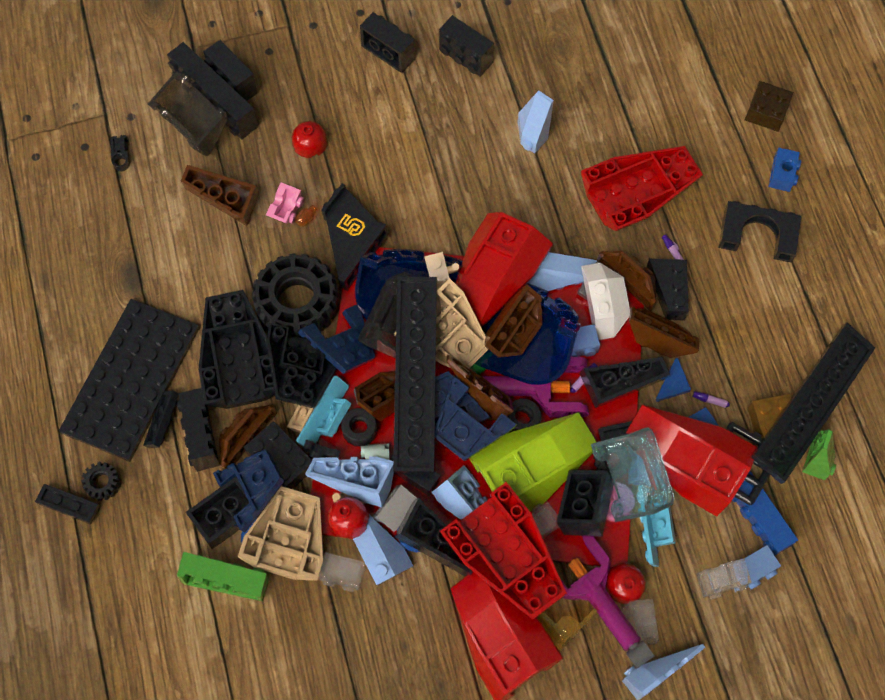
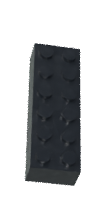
(240, 113)

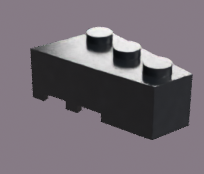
(671, 286)

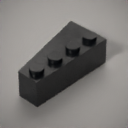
(618, 380)
(198, 430)
(422, 531)

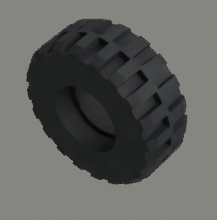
(289, 272)

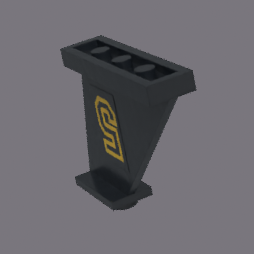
(351, 233)

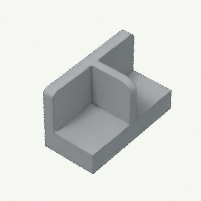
(395, 508)

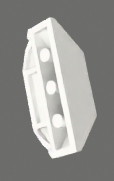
(605, 299)

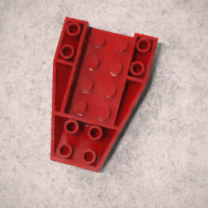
(638, 184)
(500, 262)
(699, 457)
(507, 552)
(502, 638)

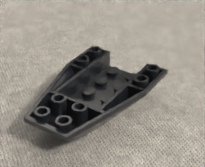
(233, 353)

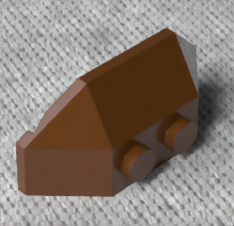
(638, 279)
(515, 324)
(661, 334)
(377, 395)
(242, 430)

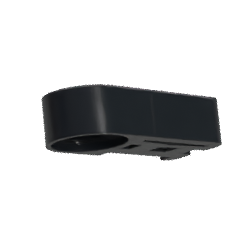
(119, 151)

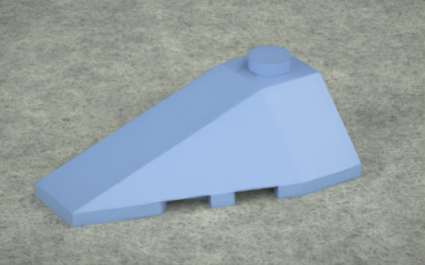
(535, 122)
(359, 478)

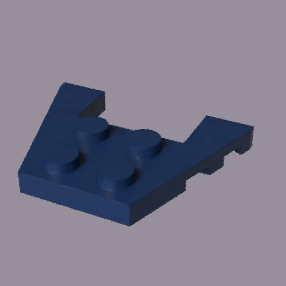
(344, 348)
(442, 388)
(461, 431)
(259, 480)

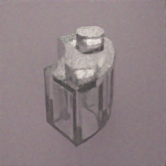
(724, 578)

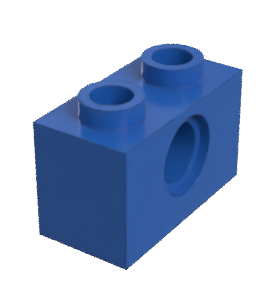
(779, 177)

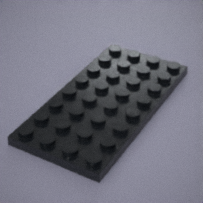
(129, 380)

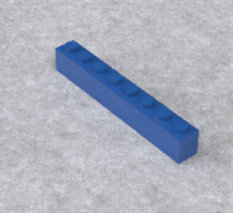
(763, 514)

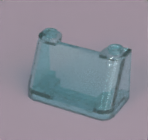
(636, 474)

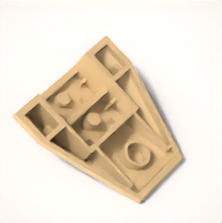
(457, 327)
(286, 536)

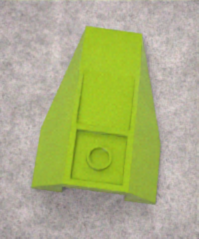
(536, 458)

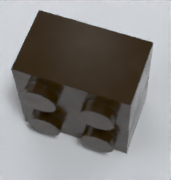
(769, 106)

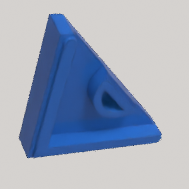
(674, 384)

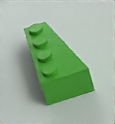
(222, 576)

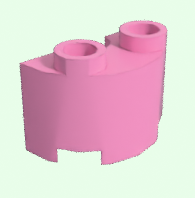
(286, 204)

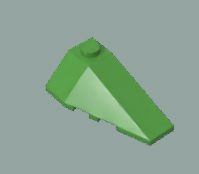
(821, 456)

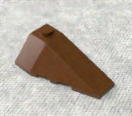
(487, 395)

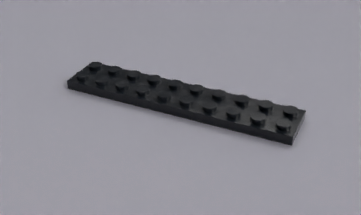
(415, 375)
(813, 403)

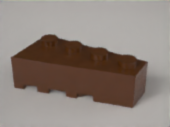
(224, 193)

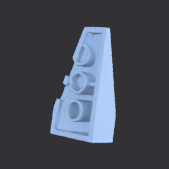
(559, 271)
(459, 493)
(381, 552)
(651, 674)

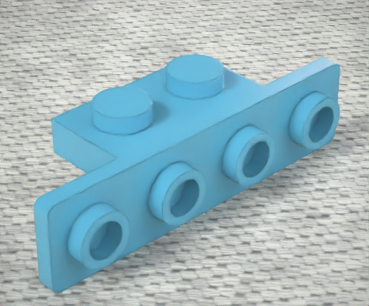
(327, 413)
(657, 532)

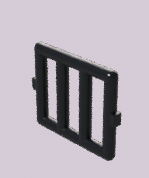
(757, 483)

